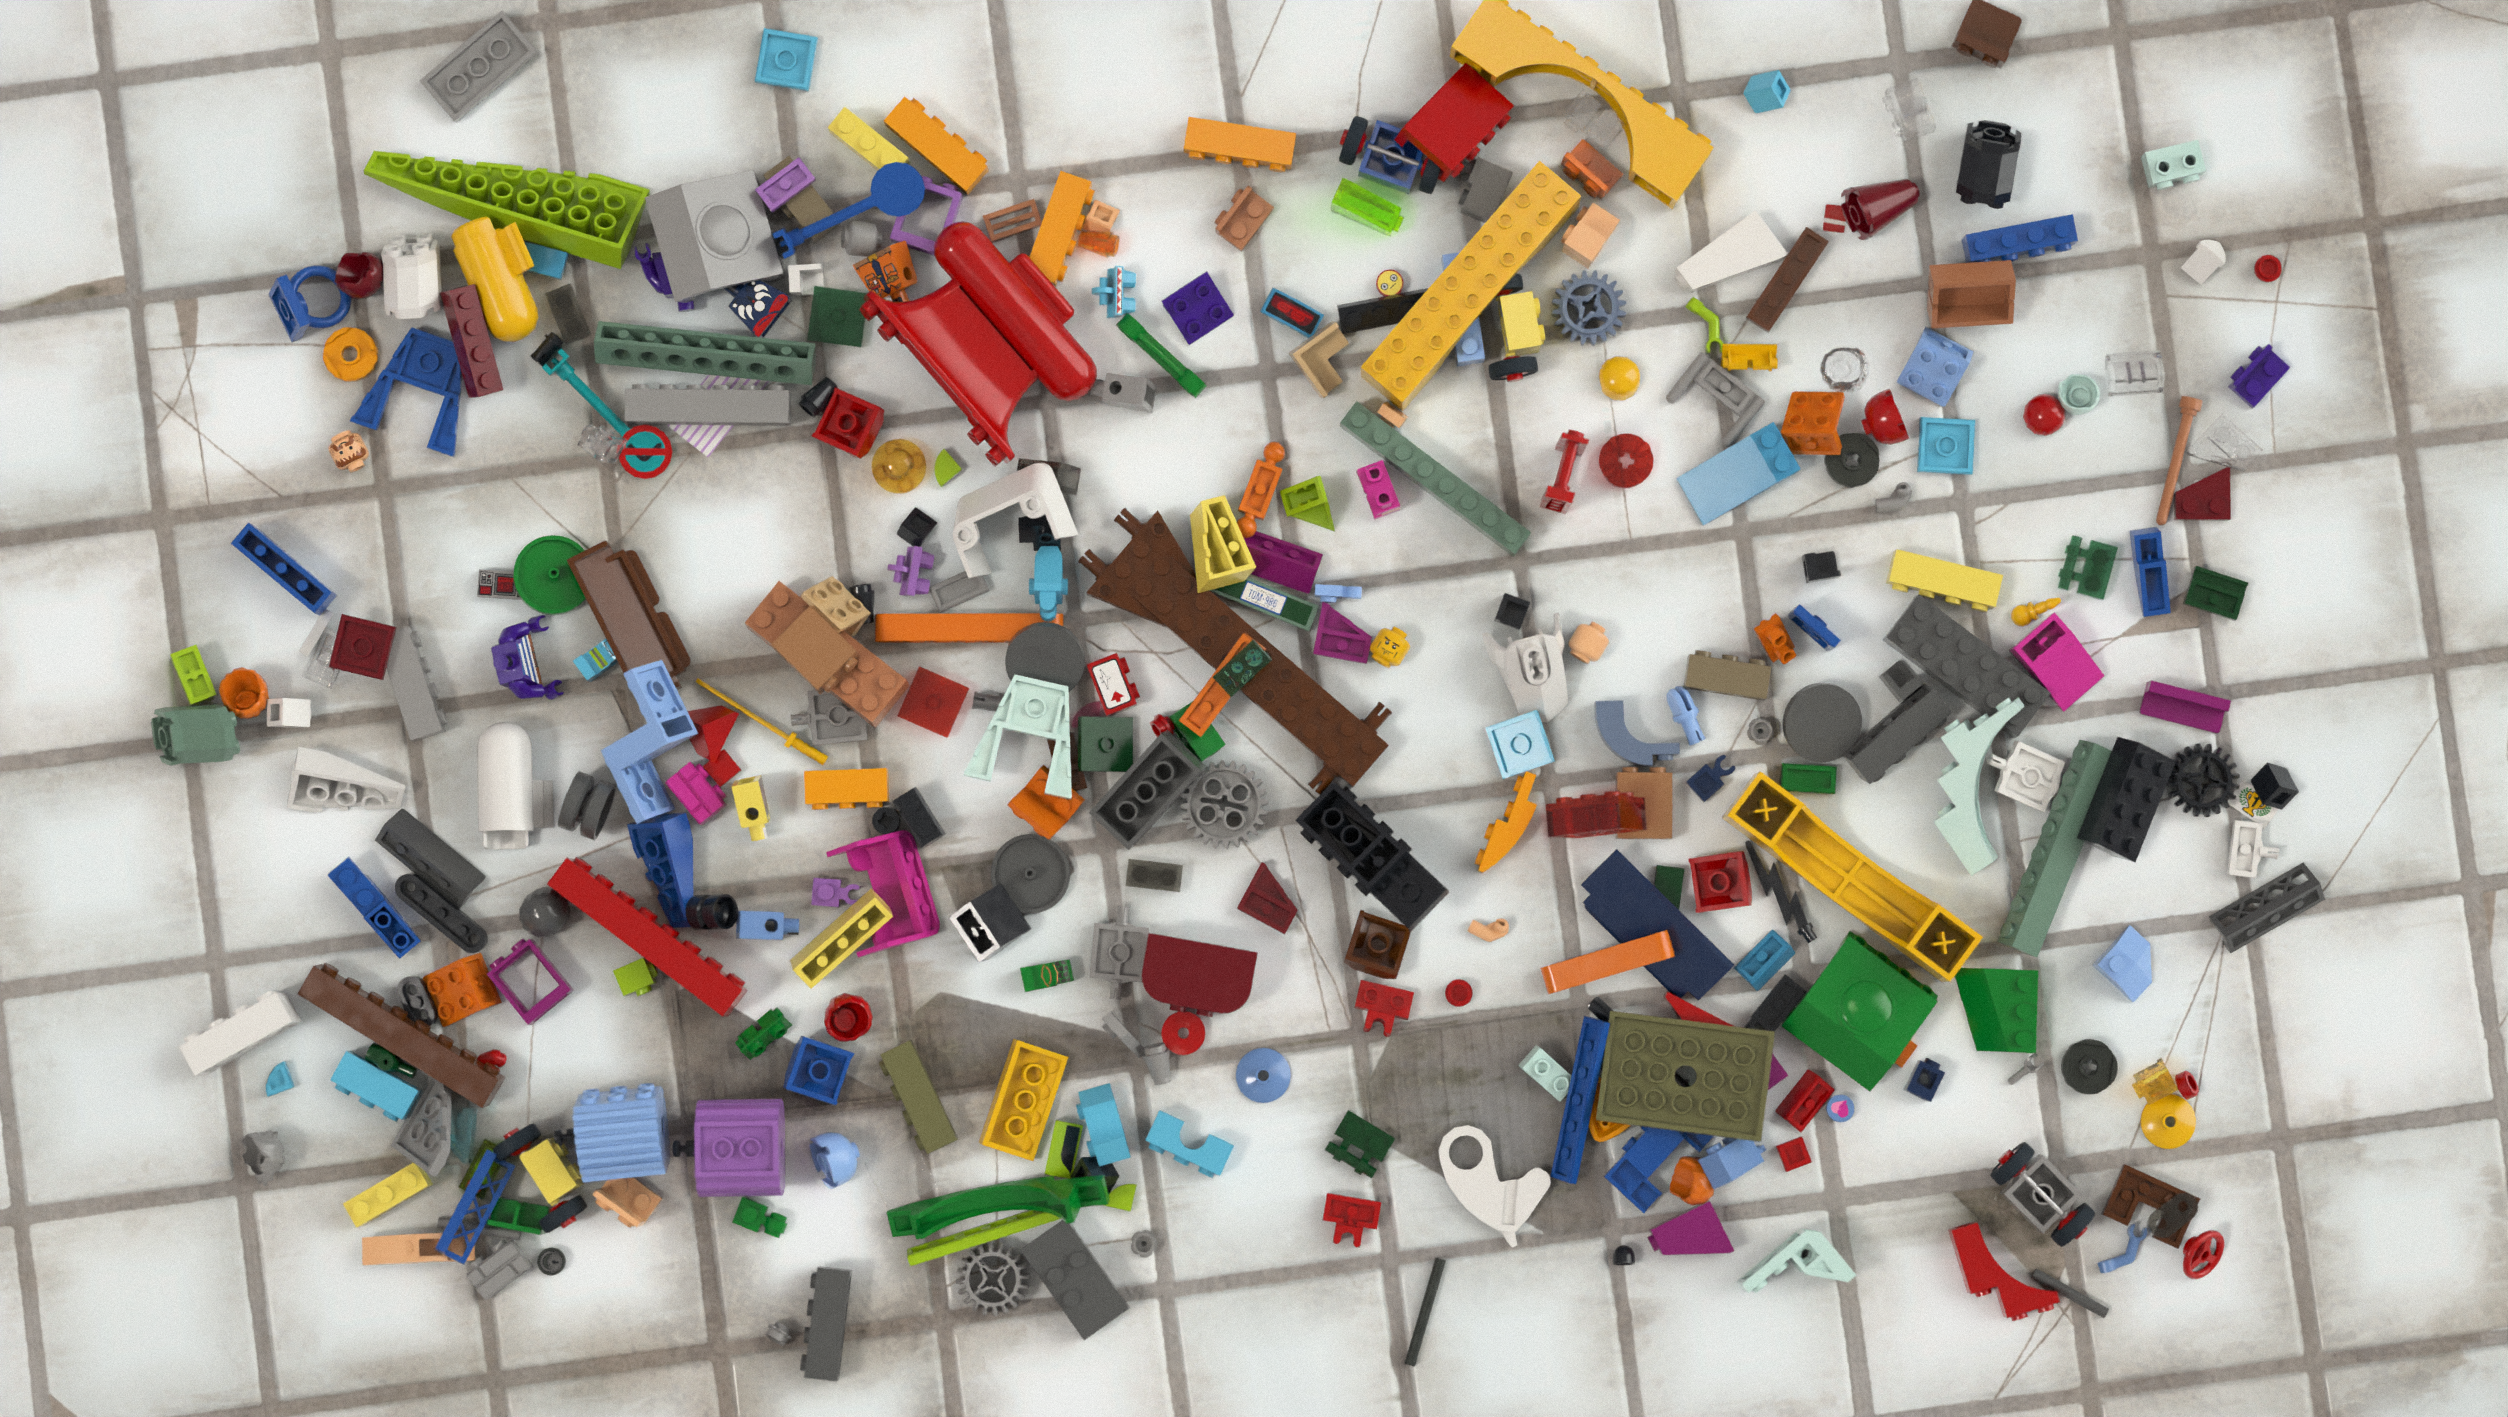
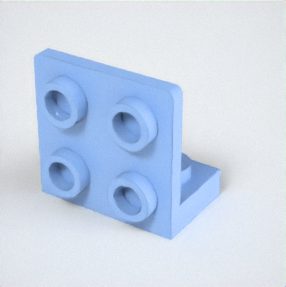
(1935, 367)

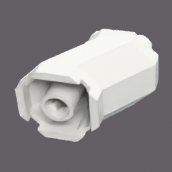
(411, 276)

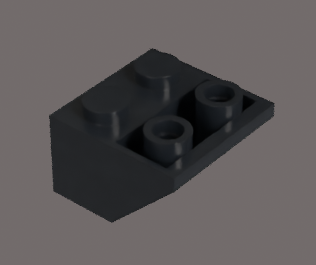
(990, 923)

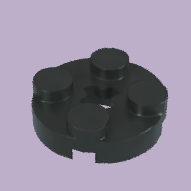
(1868, 461)
(2098, 1079)

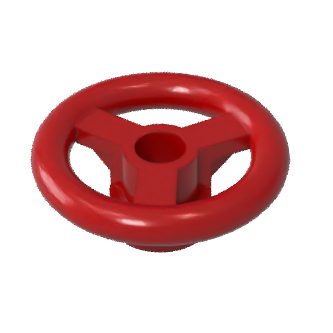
(2197, 1251)

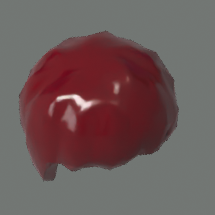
(359, 274)

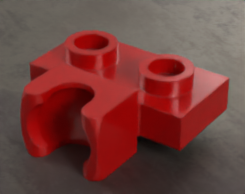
(1383, 1004)
(1351, 1215)

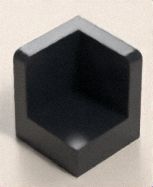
(1820, 566)
(1512, 611)
(2274, 786)
(1089, 1167)

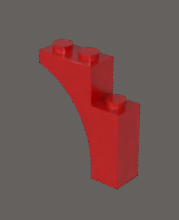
(1983, 1273)

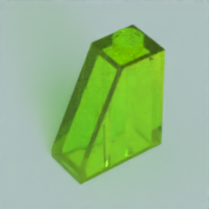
(1366, 208)

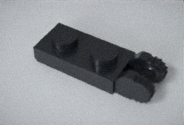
(1777, 1004)

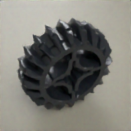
(2199, 792)

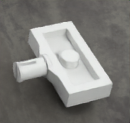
(2247, 849)

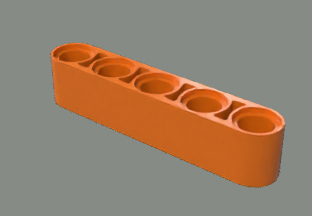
(1607, 962)

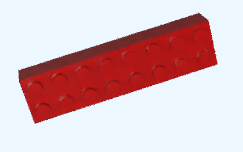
(647, 937)

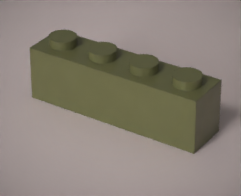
(918, 1096)

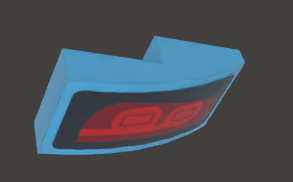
(1291, 313)

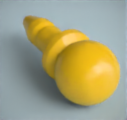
(2023, 615)

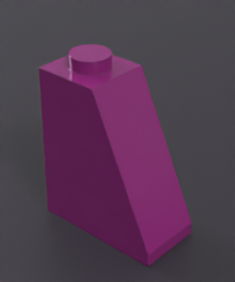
(1691, 1232)

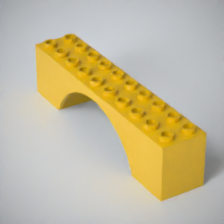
(1508, 45)
(1468, 284)
(1850, 879)

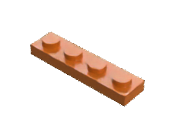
(1212, 696)

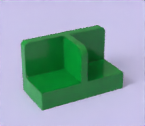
(518, 1215)

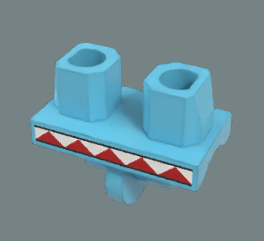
(1111, 292)

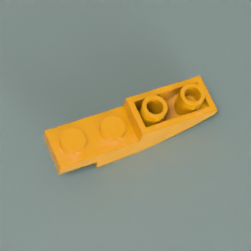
(1502, 834)

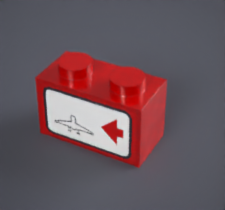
(1112, 684)

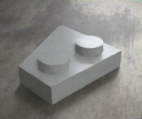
(1115, 1028)

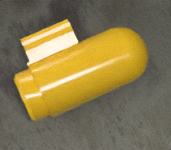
(495, 265)

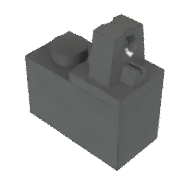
(1486, 186)

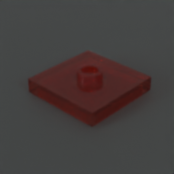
(933, 702)

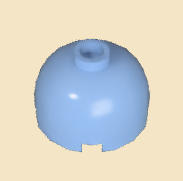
(835, 1158)

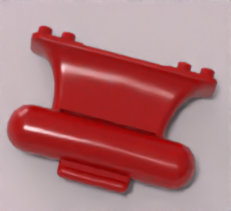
(988, 334)

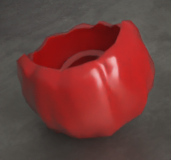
(848, 1017)

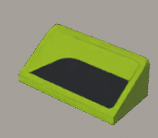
(1063, 1149)

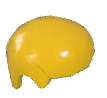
(1619, 378)

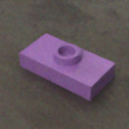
(785, 184)

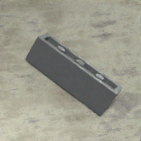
(429, 857)

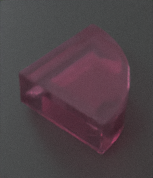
(1091, 709)

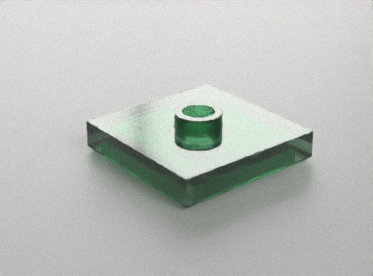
(836, 317)

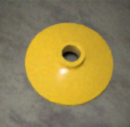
(2154, 1124)

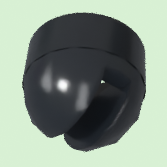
(1623, 1256)

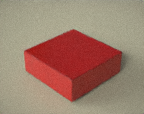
(723, 769)
(1793, 1154)

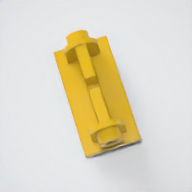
(1749, 356)

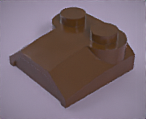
(1377, 946)

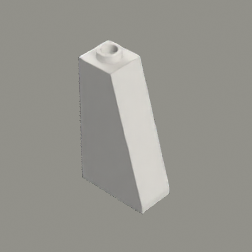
(1734, 253)

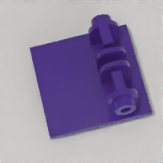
(1197, 308)

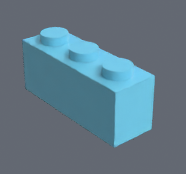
(375, 1086)

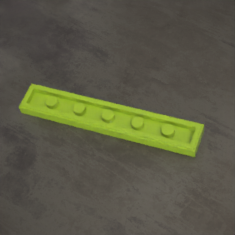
(978, 1235)

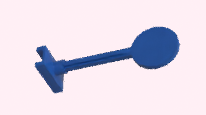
(894, 190)

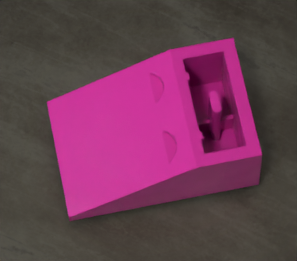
(2057, 661)

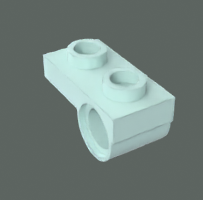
(1546, 1072)

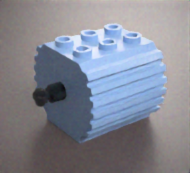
(619, 1133)

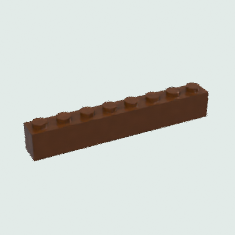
(400, 1035)

